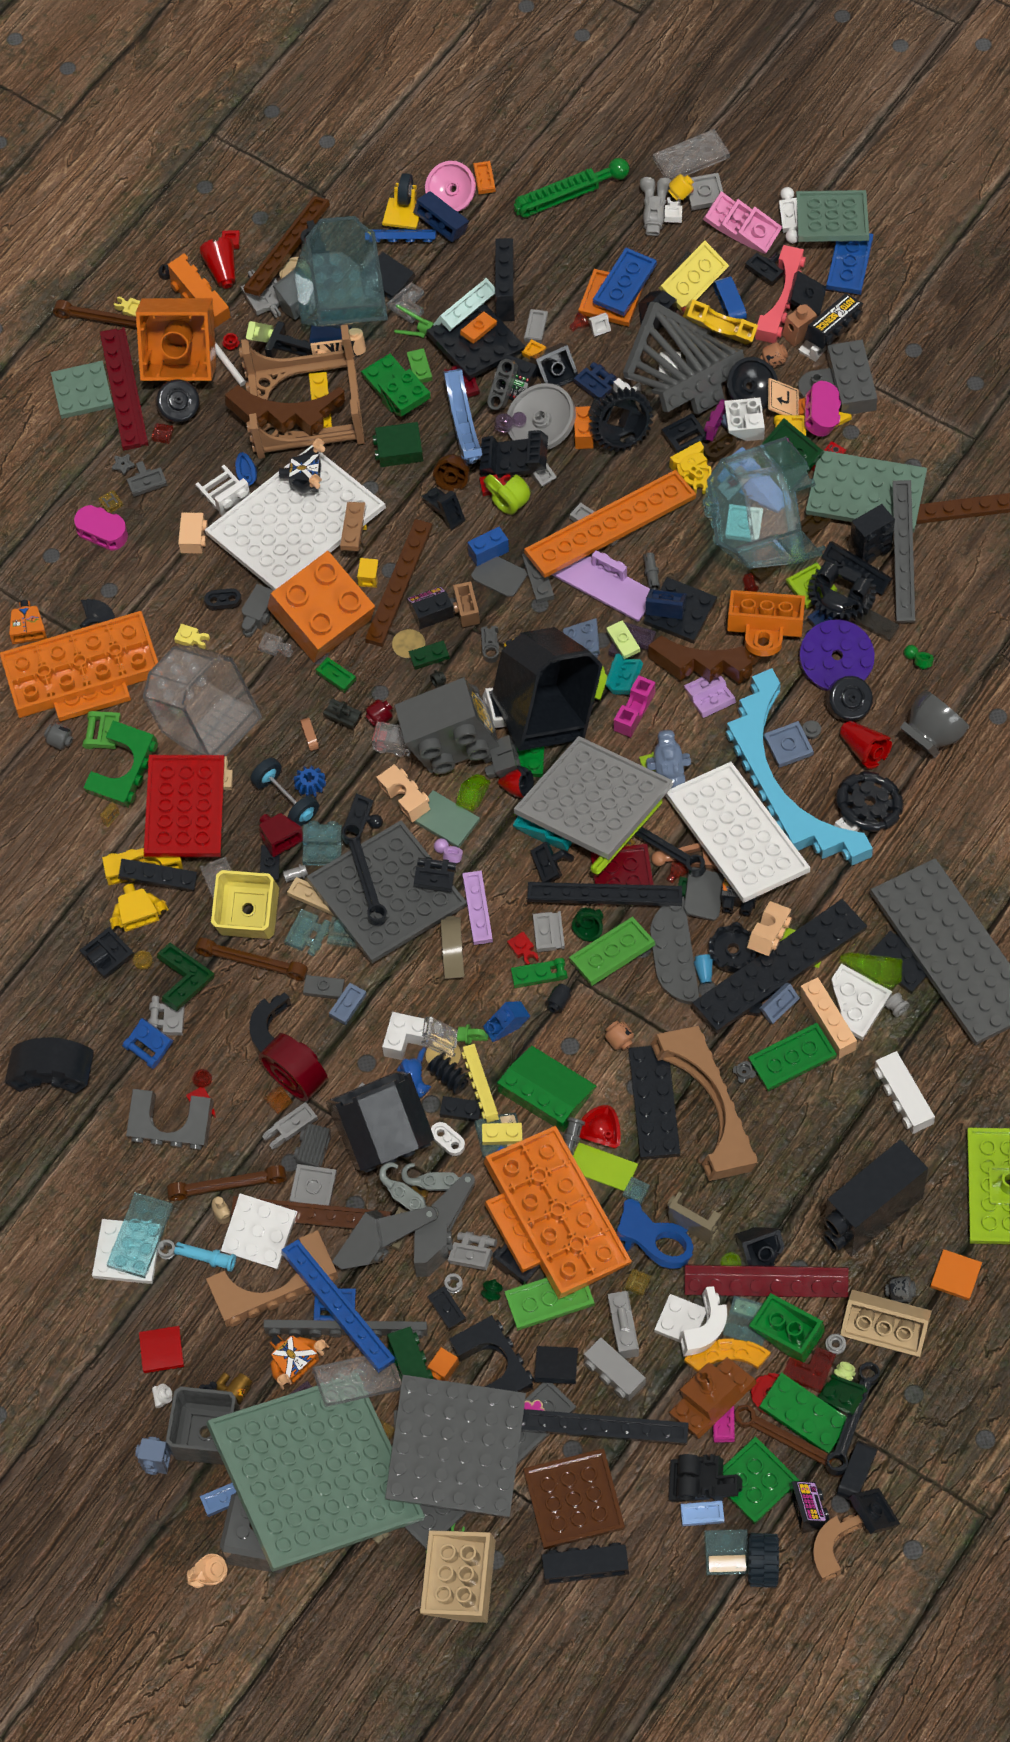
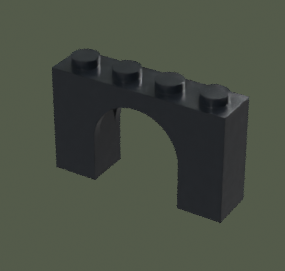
(504, 279)
(489, 1336)

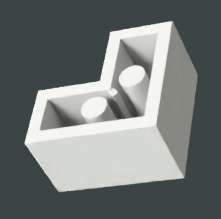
(400, 1032)

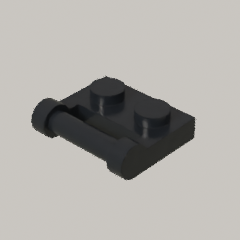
(682, 429)

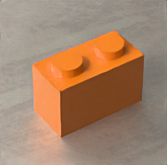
(583, 436)

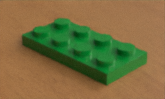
(792, 1057)
(803, 1413)

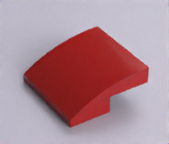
(161, 1349)

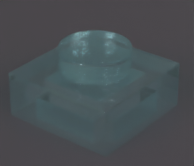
(636, 1190)

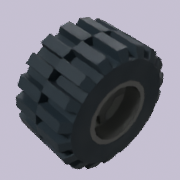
(763, 1560)

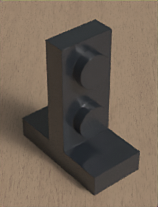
(286, 343)
(446, 505)

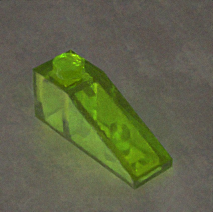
(876, 968)

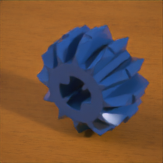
(302, 781)

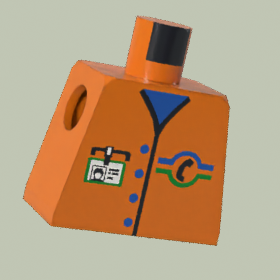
(26, 624)

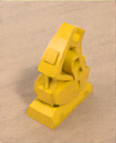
(692, 466)

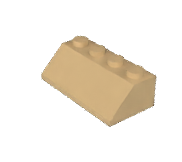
(885, 1323)

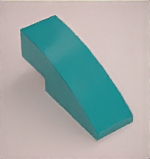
(541, 833)

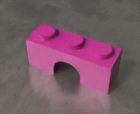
(639, 700)

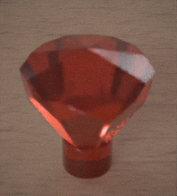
(579, 321)
(676, 871)

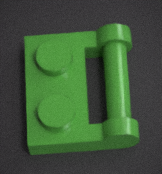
(105, 722)

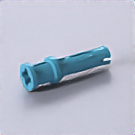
(213, 1257)

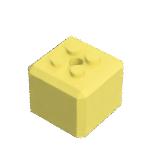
(237, 890)

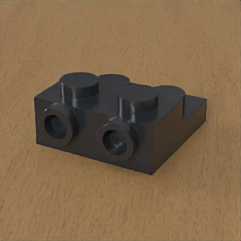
(505, 1262)

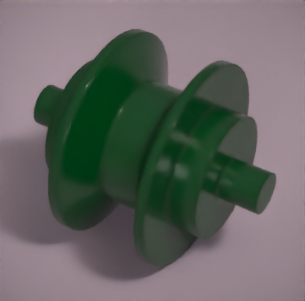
(491, 1290)

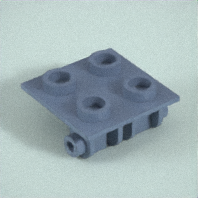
(586, 635)

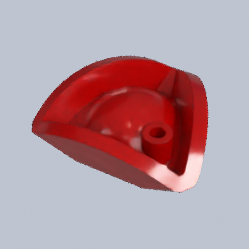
(602, 1126)

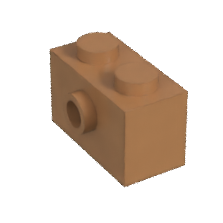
(466, 604)

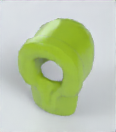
(511, 495)

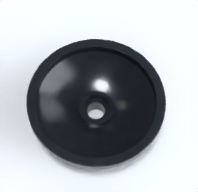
(752, 372)

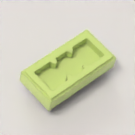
(623, 639)

